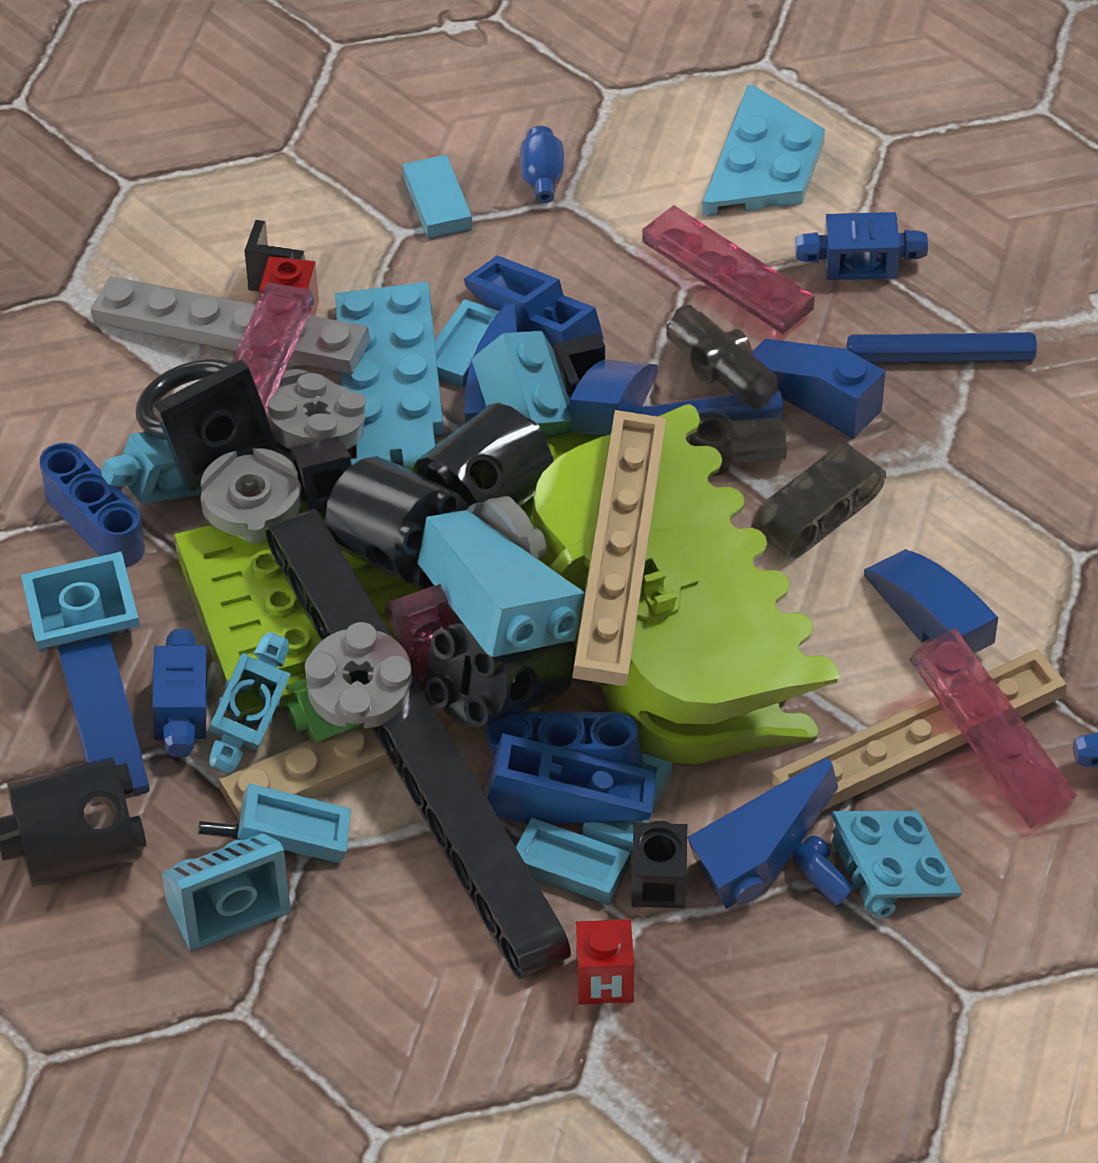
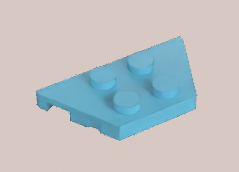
(765, 156)

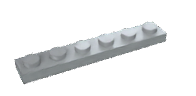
(221, 322)

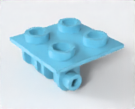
(891, 858)

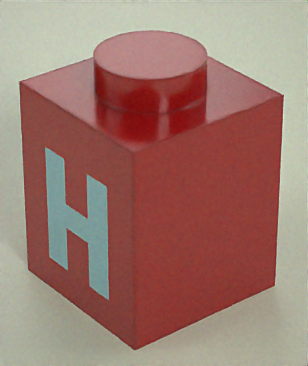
(604, 961)

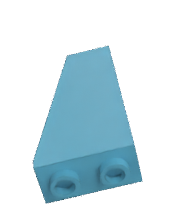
(497, 586)

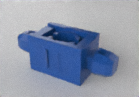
(861, 246)
(180, 692)

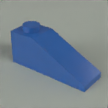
(826, 382)
(565, 785)
(756, 840)

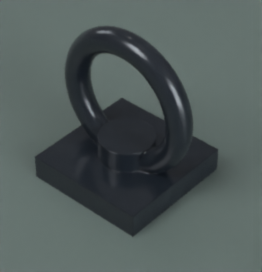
(207, 417)

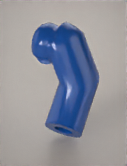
(812, 862)

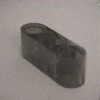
(819, 500)

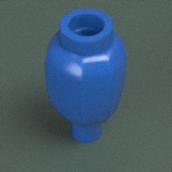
(542, 162)

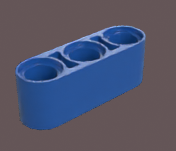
(89, 504)
(593, 733)

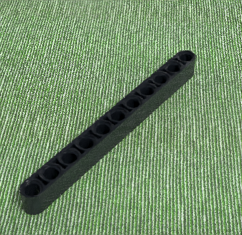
(428, 761)

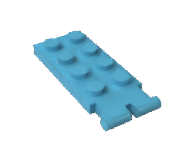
(396, 371)

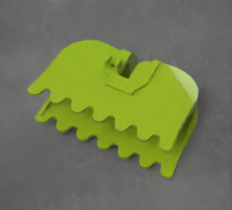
(707, 633)

